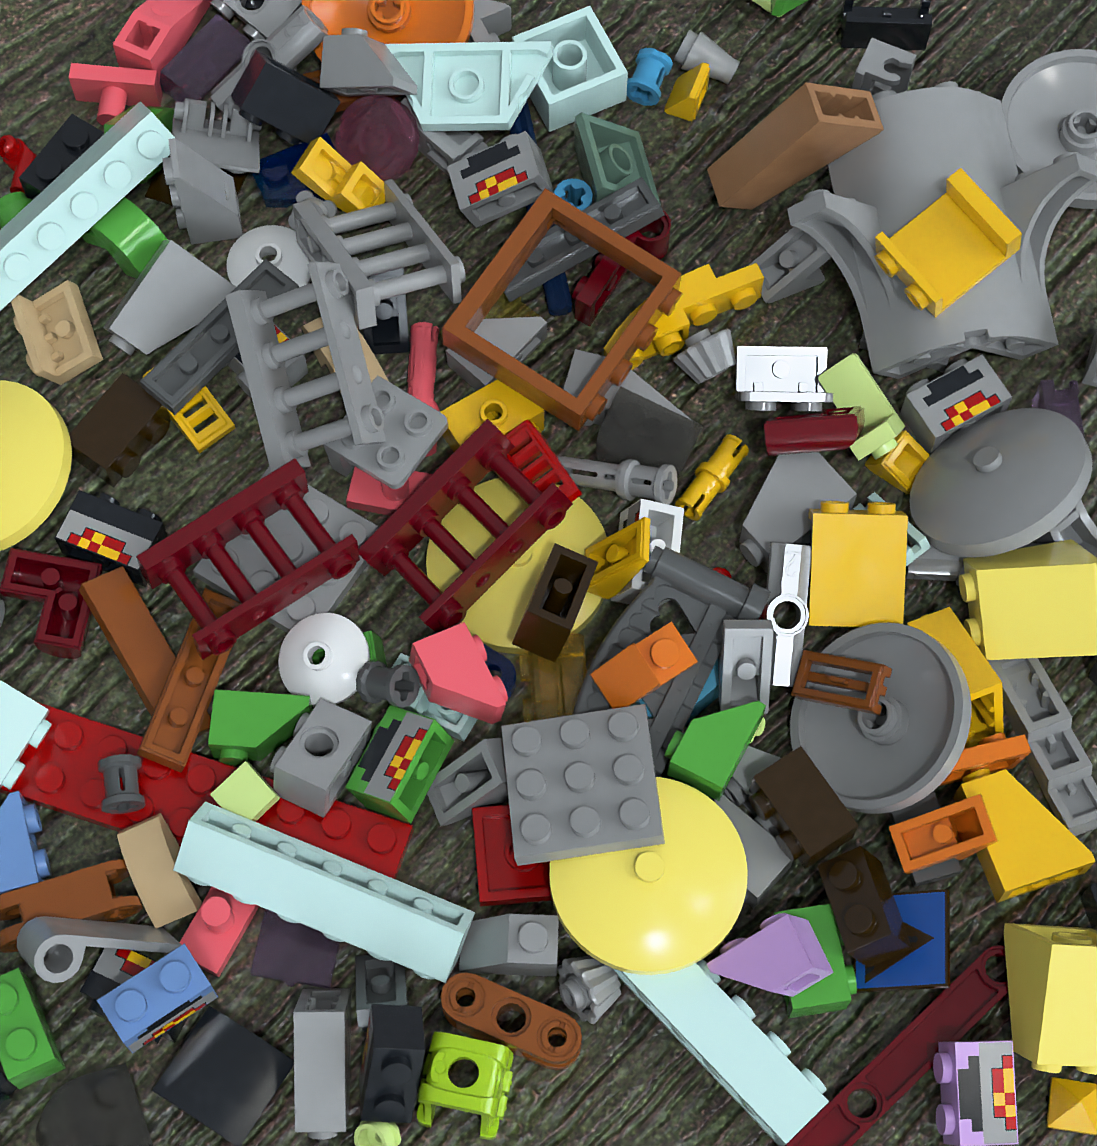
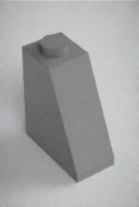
(165, 300)
(784, 503)
(322, 1061)

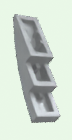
(1055, 751)

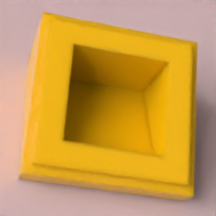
(688, 93)
(901, 463)

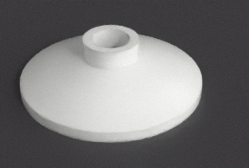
(268, 240)
(344, 656)

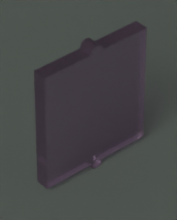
(294, 953)

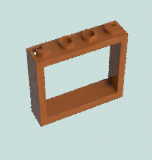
(546, 211)

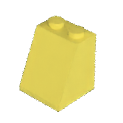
(1032, 602)
(1053, 995)

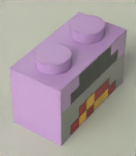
(976, 1093)

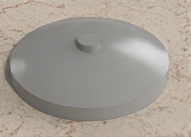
(1054, 112)
(1001, 482)
(916, 740)

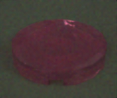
(380, 135)

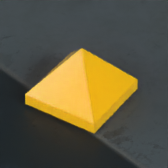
(1072, 1106)

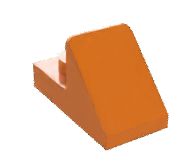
(643, 667)
(943, 834)

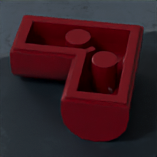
(818, 432)
(55, 584)

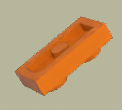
(991, 753)

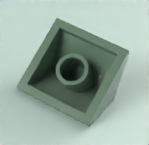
(609, 156)

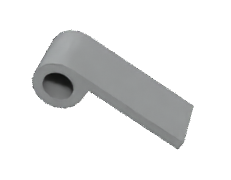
(57, 945)

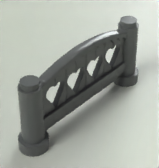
(705, 601)

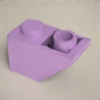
(777, 958)

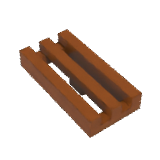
(873, 689)

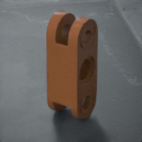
(75, 895)
(492, 1001)

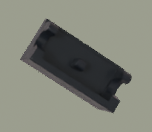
(895, 26)

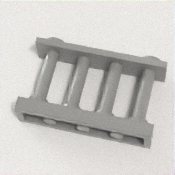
(318, 241)
(267, 376)

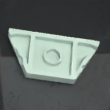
(471, 83)

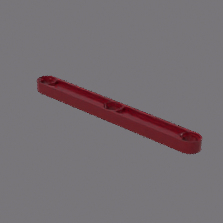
(908, 1055)

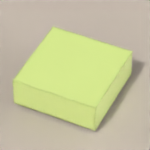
(245, 793)

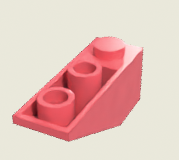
(157, 32)

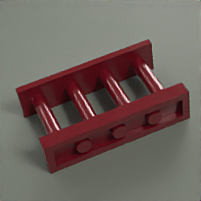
(246, 515)
(422, 517)

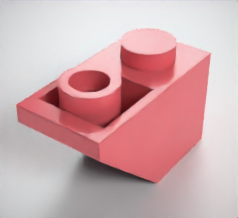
(456, 674)

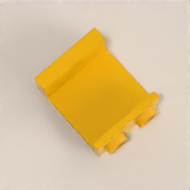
(948, 245)
(857, 565)

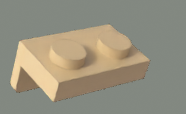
(57, 333)

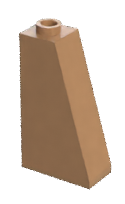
(794, 142)

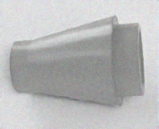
(699, 49)

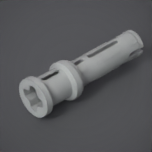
(625, 478)

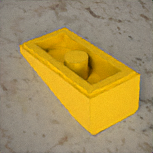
(619, 558)

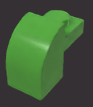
(127, 236)

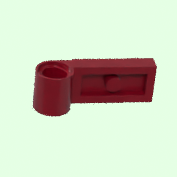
(594, 291)

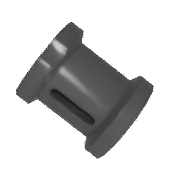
(396, 684)
(118, 800)

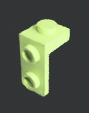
(854, 387)

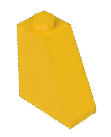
(982, 680)
(1031, 841)

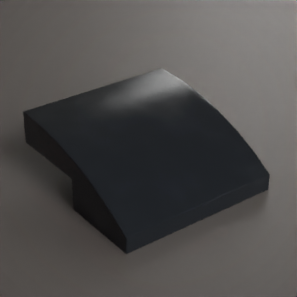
(223, 1076)

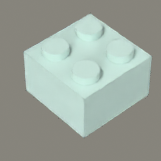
(582, 72)

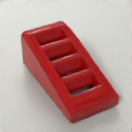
(530, 444)

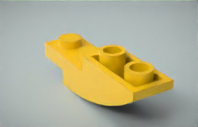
(701, 302)

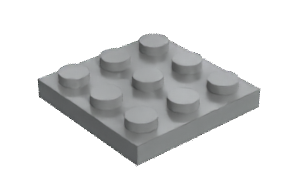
(338, 522)
(582, 785)

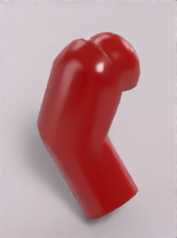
(17, 157)

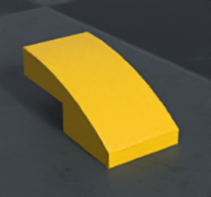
(337, 180)

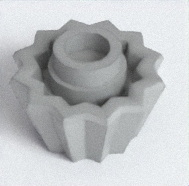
(707, 355)
(588, 987)

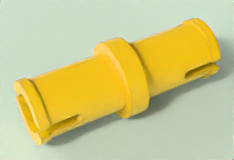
(712, 477)

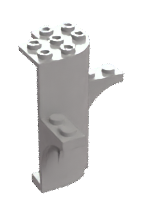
(898, 177)

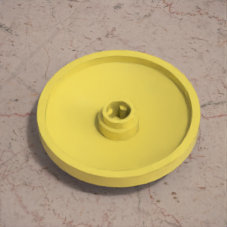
(32, 461)
(501, 608)
(657, 903)

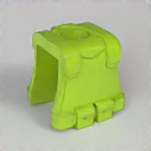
(483, 1097)

